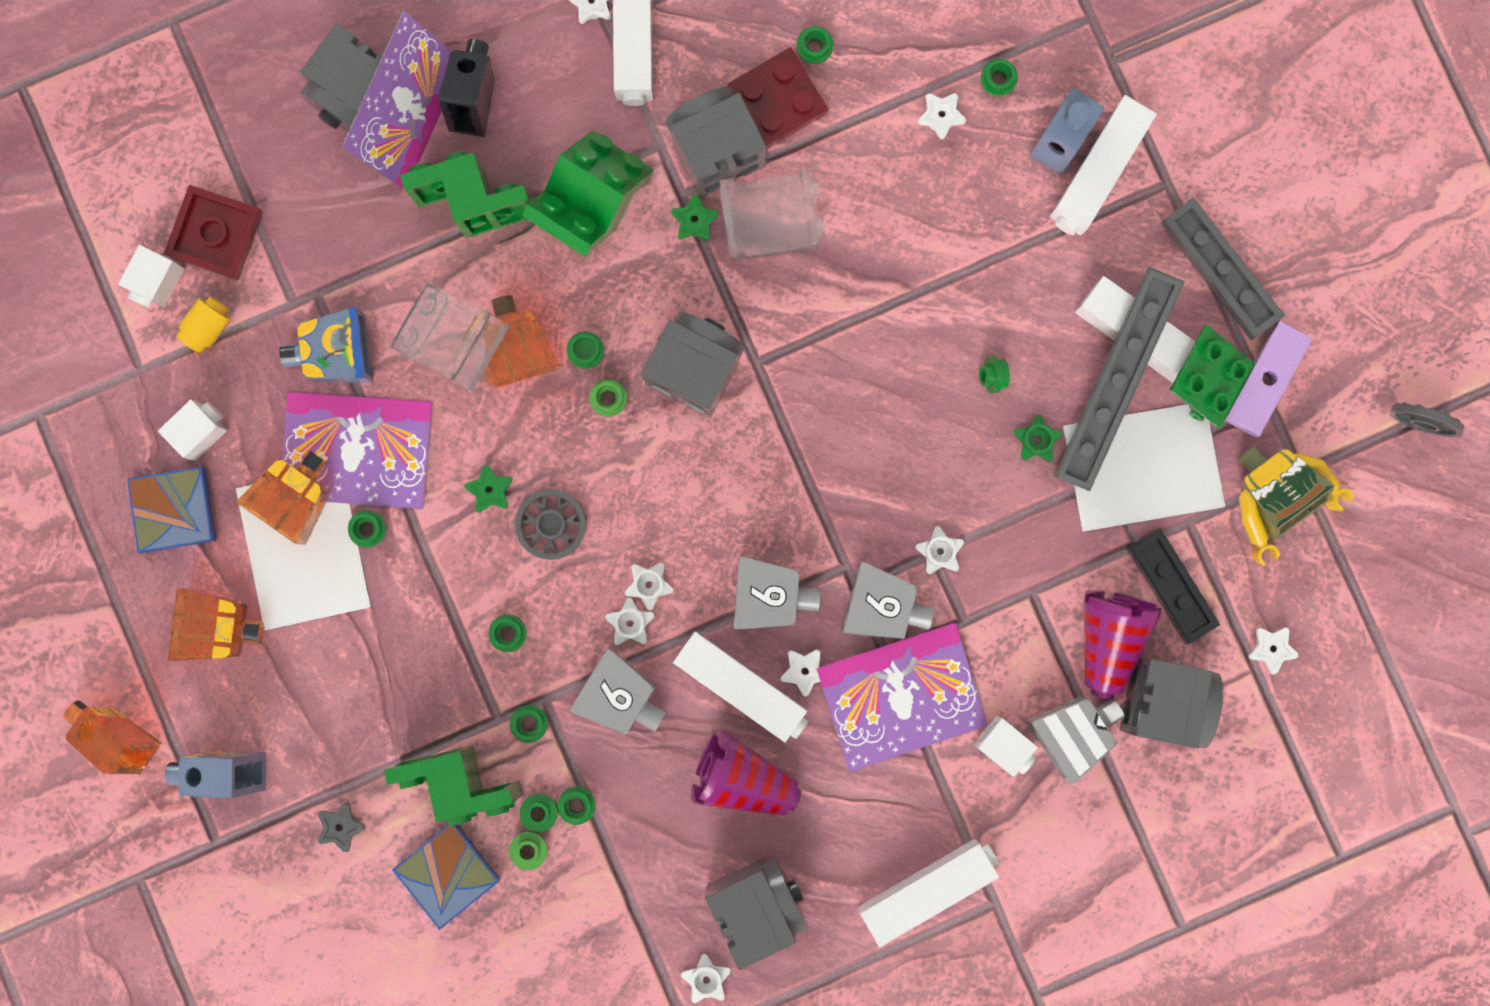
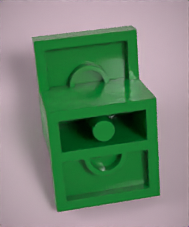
(588, 192)
(468, 193)
(454, 785)

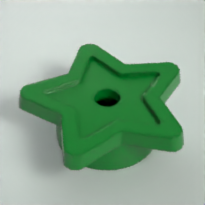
(699, 228)
(1037, 429)
(496, 497)

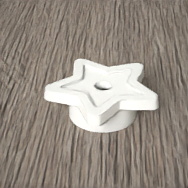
(591, 11)
(941, 124)
(950, 548)
(648, 595)
(619, 622)
(1262, 648)
(794, 675)
(706, 990)

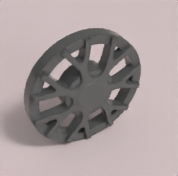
(1427, 420)
(550, 524)

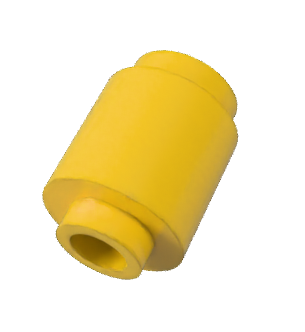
(203, 324)

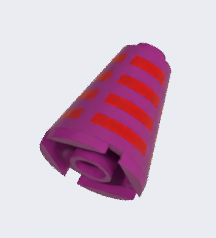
(1114, 639)
(742, 779)

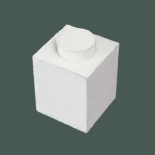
(150, 277)
(194, 429)
(1006, 747)

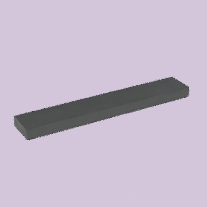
(1119, 378)

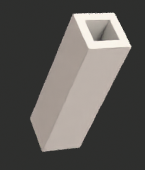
(633, 51)
(1102, 166)
(1106, 310)
(742, 687)
(929, 891)

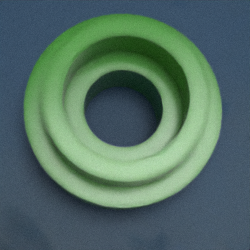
(600, 389)
(537, 842)

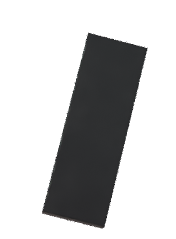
(1173, 586)

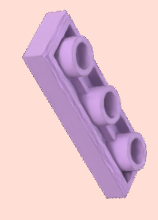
(1279, 362)

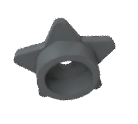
(347, 820)

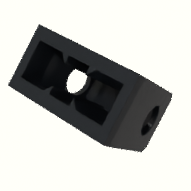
(467, 89)

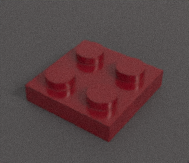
(779, 97)
(213, 232)

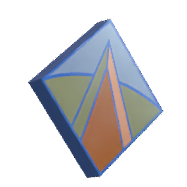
(171, 510)
(446, 875)

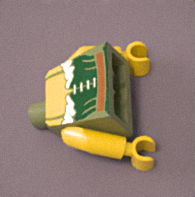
(1283, 494)

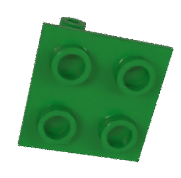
(1211, 377)

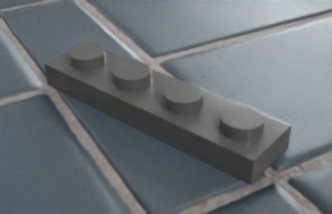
(1222, 269)

